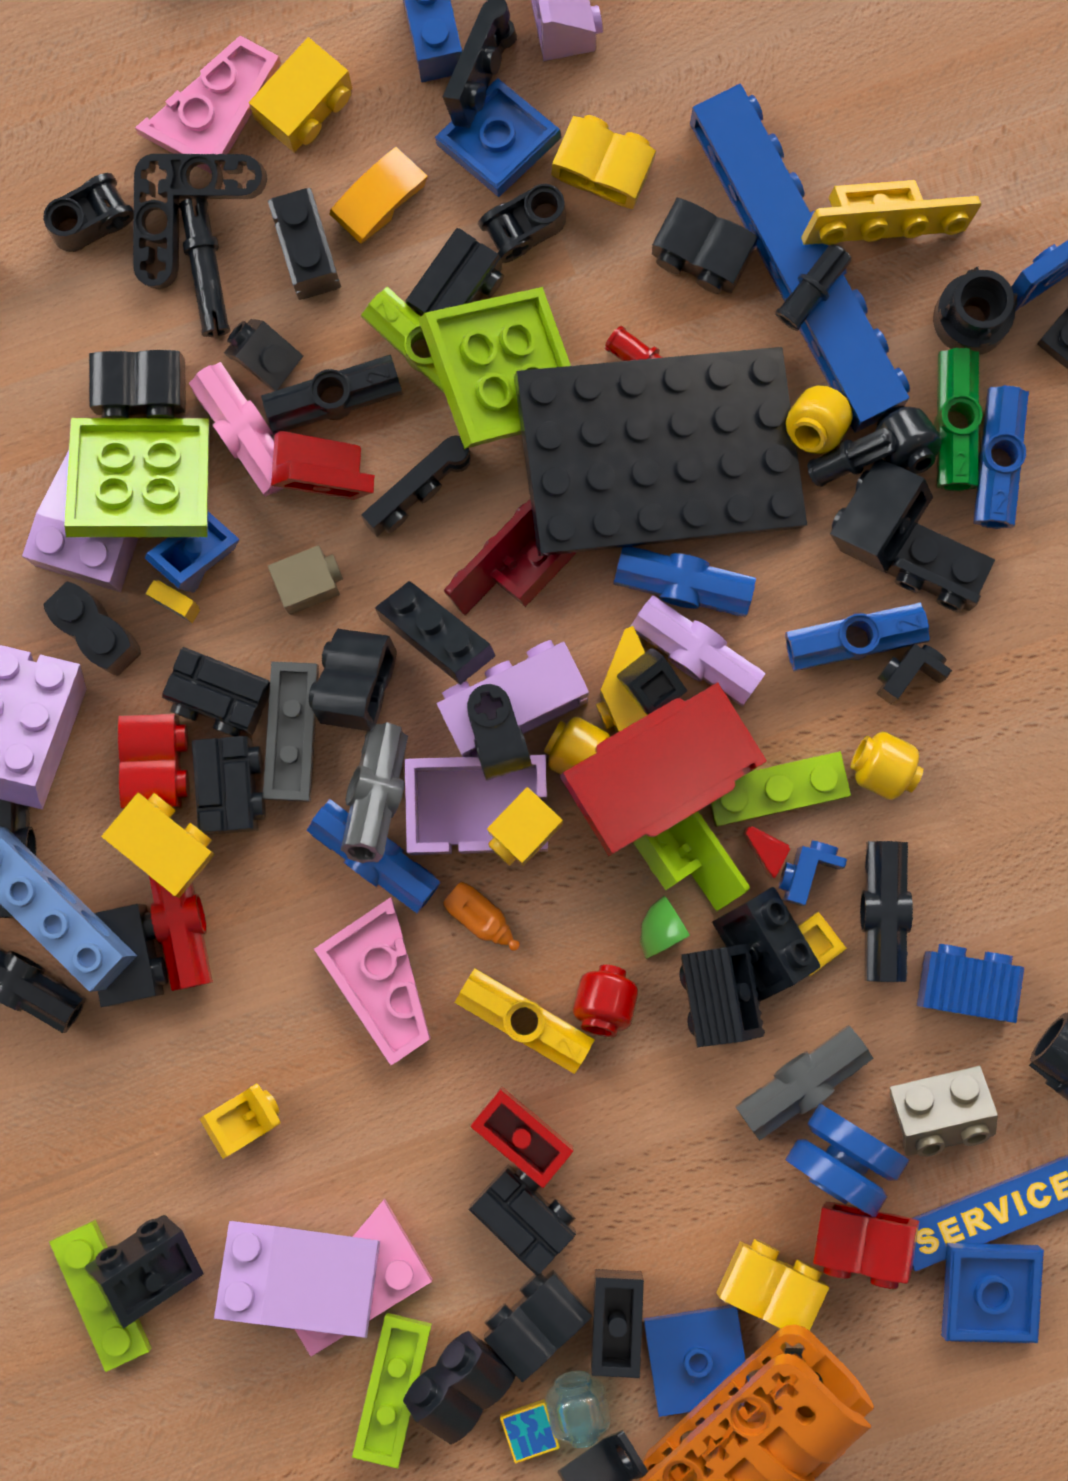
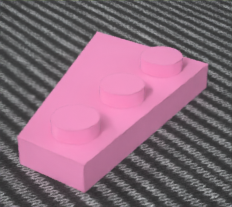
(215, 105)
(378, 980)
(397, 1272)

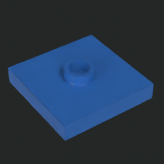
(502, 140)
(1045, 272)
(992, 1293)
(692, 1355)

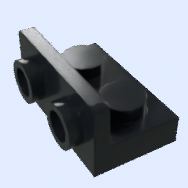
(941, 568)
(775, 941)
(144, 1269)

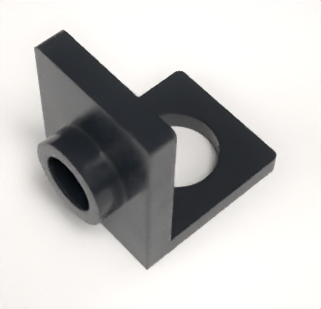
(606, 1462)

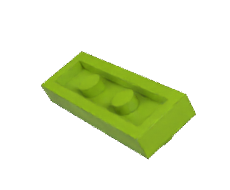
(783, 789)
(110, 1340)
(394, 1370)

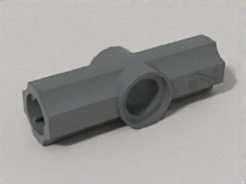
(374, 793)
(804, 1082)

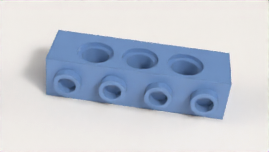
(59, 917)

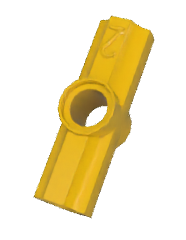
(551, 1038)

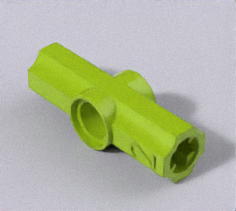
(401, 328)

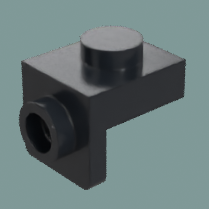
(262, 352)
(899, 674)

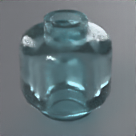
(578, 1409)

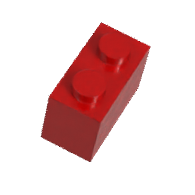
(522, 1137)

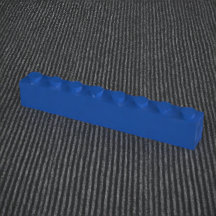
(774, 210)

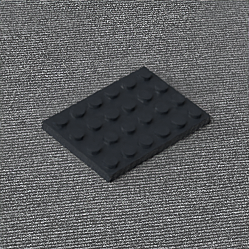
(659, 450)

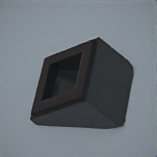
(651, 681)

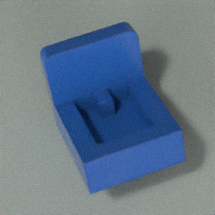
(798, 877)

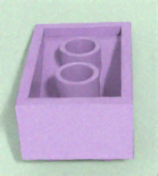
(89, 559)
(297, 1279)

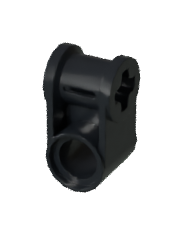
(90, 210)
(522, 224)
(497, 740)

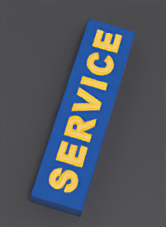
(992, 1211)

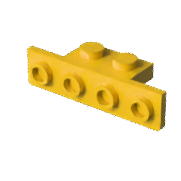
(887, 211)

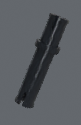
(201, 250)

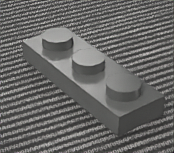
(290, 732)

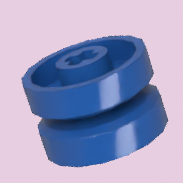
(846, 1161)

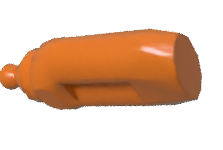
(479, 915)

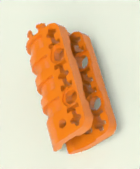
(774, 1425)

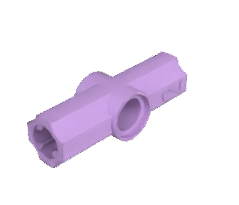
(697, 650)

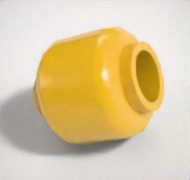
(819, 419)
(572, 743)
(886, 765)

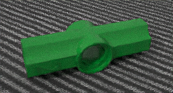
(960, 393)

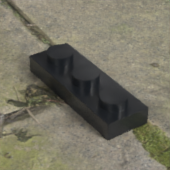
(435, 632)

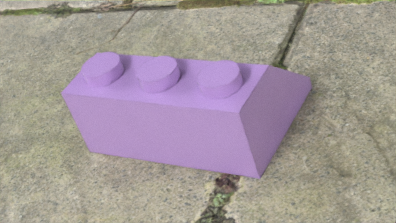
(566, 27)

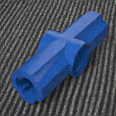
(1001, 430)
(685, 581)
(885, 632)
(393, 872)

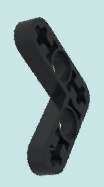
(177, 187)

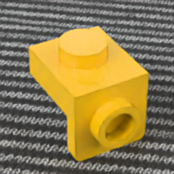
(241, 1120)

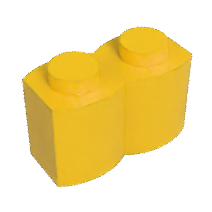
(603, 161)
(771, 1287)

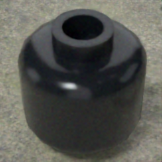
(915, 438)

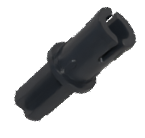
(813, 287)
(851, 457)

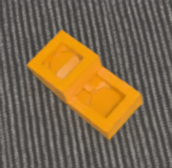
(376, 195)

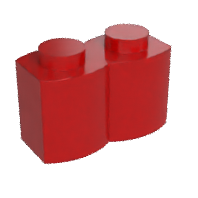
(151, 758)
(866, 1244)

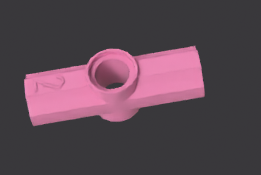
(237, 423)

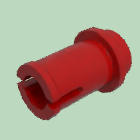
(628, 347)

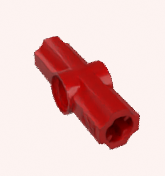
(181, 930)

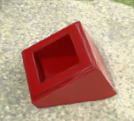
(767, 849)

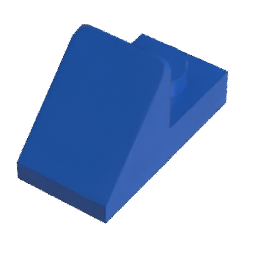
(188, 558)

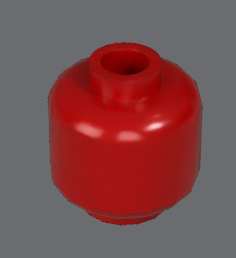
(605, 1001)

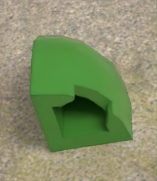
(661, 928)

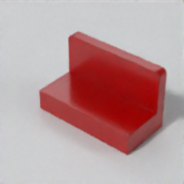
(319, 466)

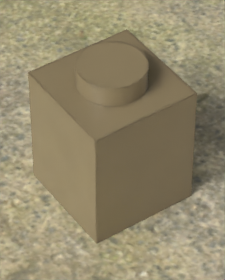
(306, 579)

